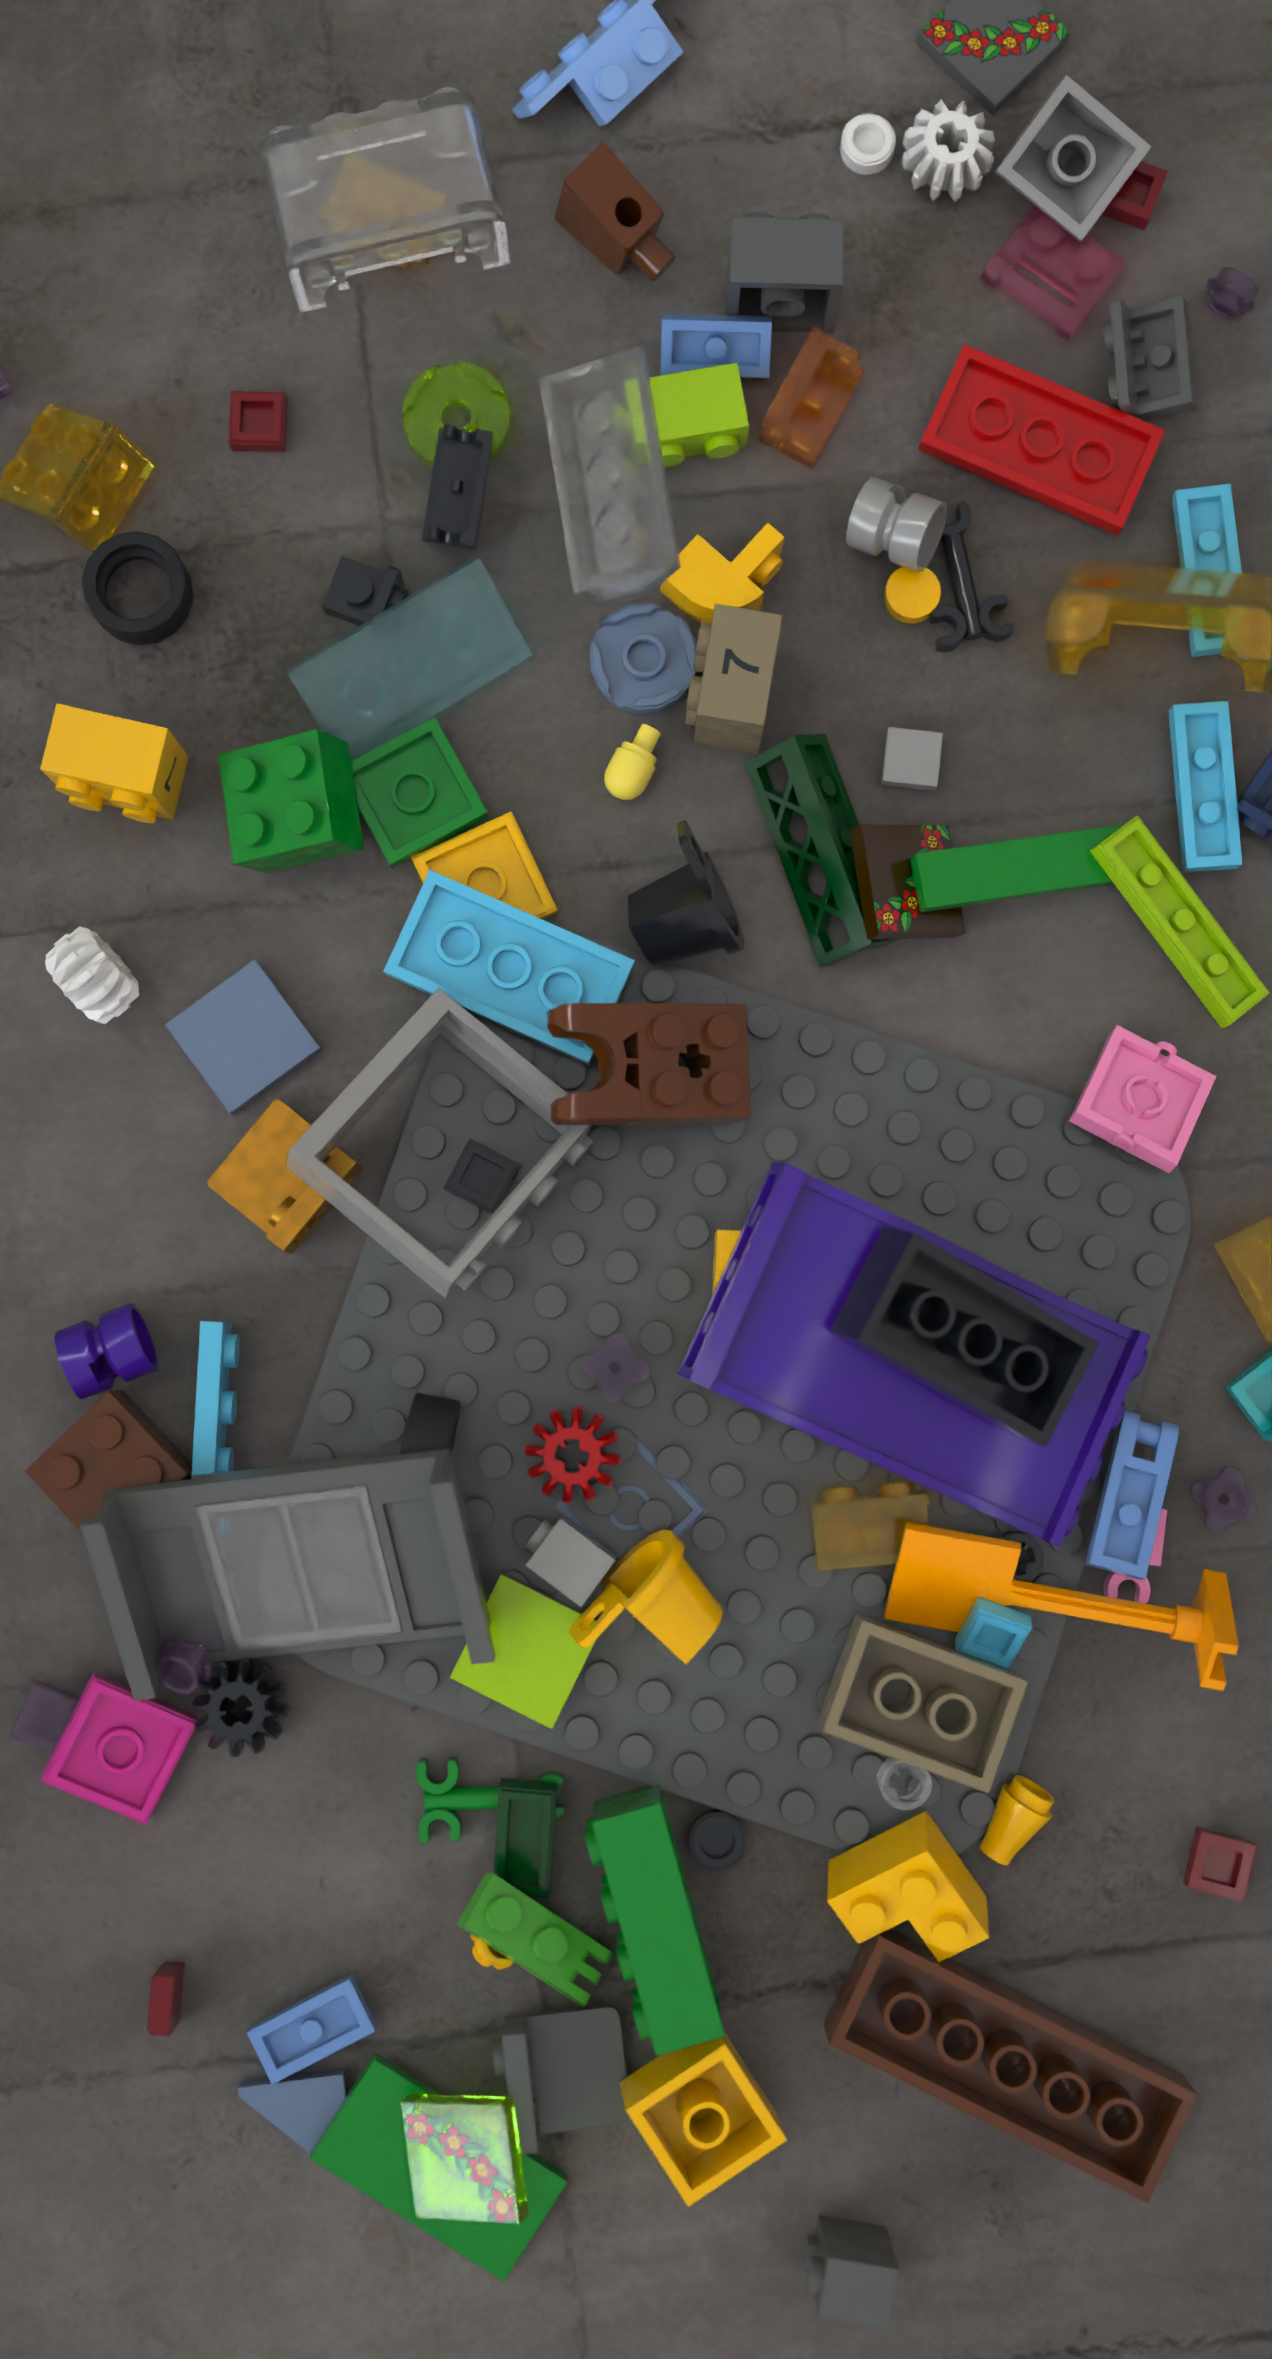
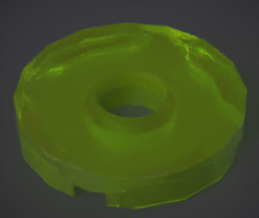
(449, 387)

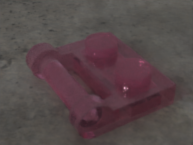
(1074, 268)

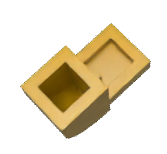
(711, 579)

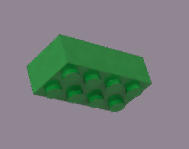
(658, 1922)

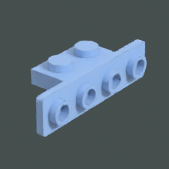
(609, 64)

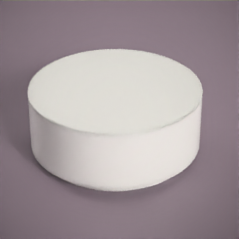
(867, 144)

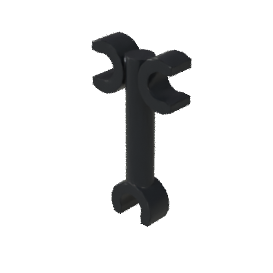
(966, 619)

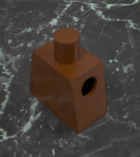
(613, 215)

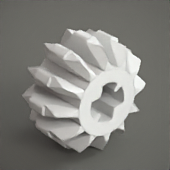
(948, 150)
(92, 975)

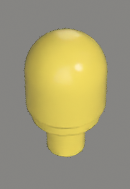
(632, 765)

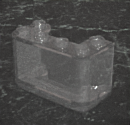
(382, 191)

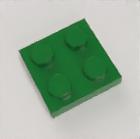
(415, 792)

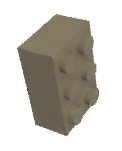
(922, 1703)

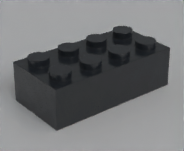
(964, 1335)

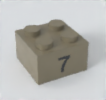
(737, 670)

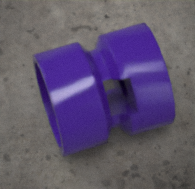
(101, 1352)

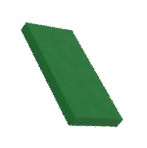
(370, 2153)

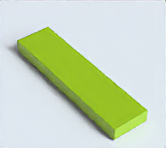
(1179, 922)

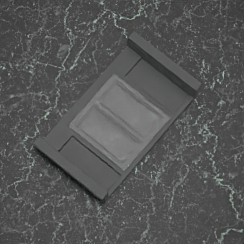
(289, 1561)

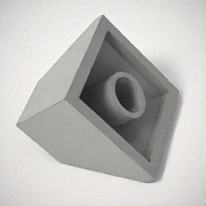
(1072, 158)

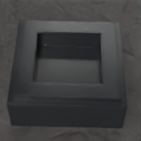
(481, 1176)

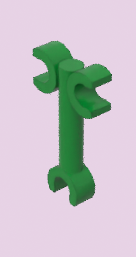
(443, 1800)

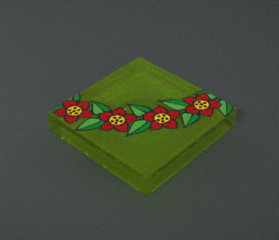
(464, 2158)

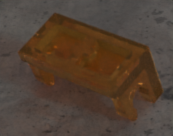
(811, 398)

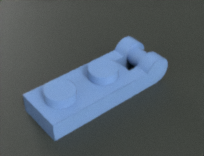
(1132, 1497)

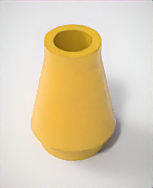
(1017, 1817)

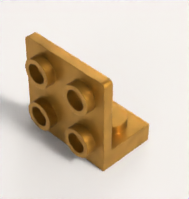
(263, 1187)

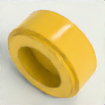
(912, 595)

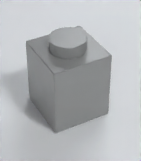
(568, 1558)

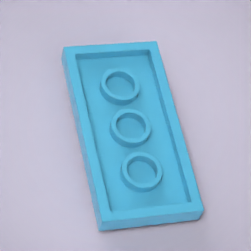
(503, 961)

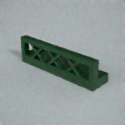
(829, 818)

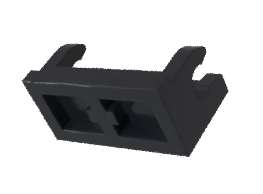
(458, 487)

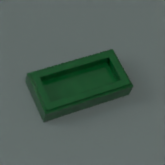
(526, 1835)

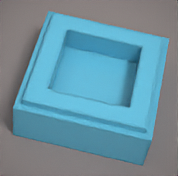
(993, 1632)

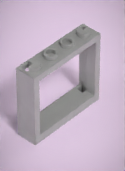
(443, 1017)

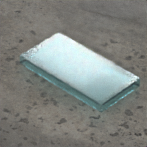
(411, 660)

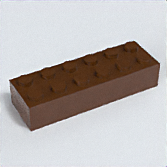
(1011, 2062)

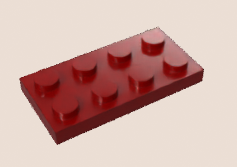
(1041, 439)

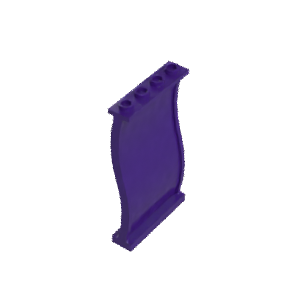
(774, 1352)

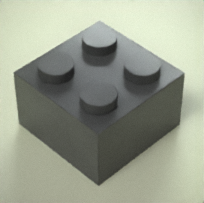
(786, 270)

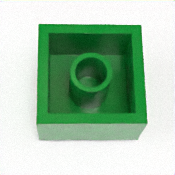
(290, 801)

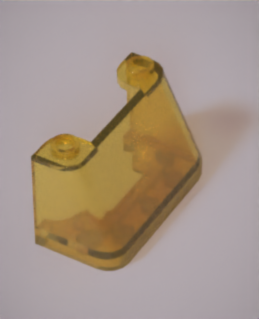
(1164, 597)

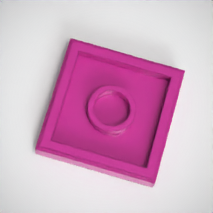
(119, 1749)

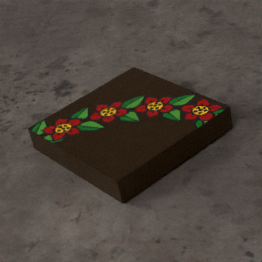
(888, 883)

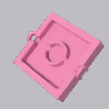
(1143, 1098)

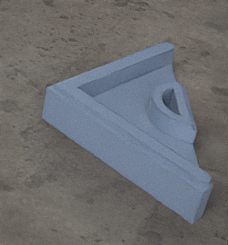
(299, 2103)

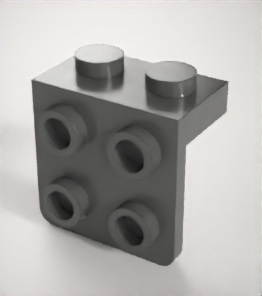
(562, 2070)

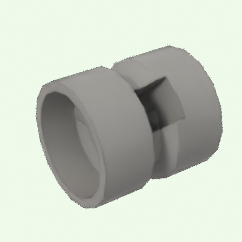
(897, 524)

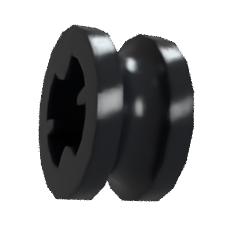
(1032, 1567)

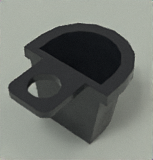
(685, 910)

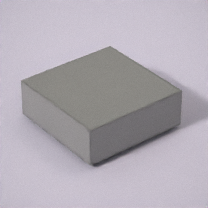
(911, 759)

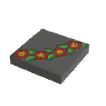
(993, 45)

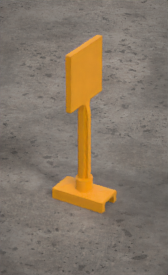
(946, 1571)

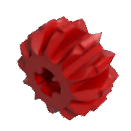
(557, 1466)

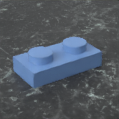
(716, 340)
(312, 2028)

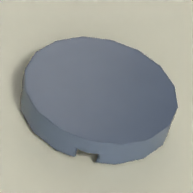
(643, 659)

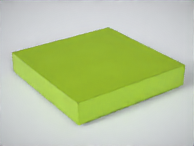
(533, 1652)

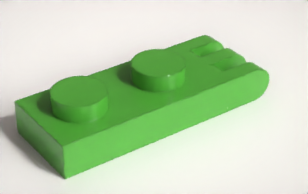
(533, 1937)

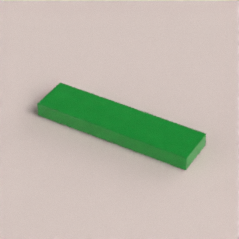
(1009, 869)

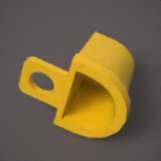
(659, 1592)

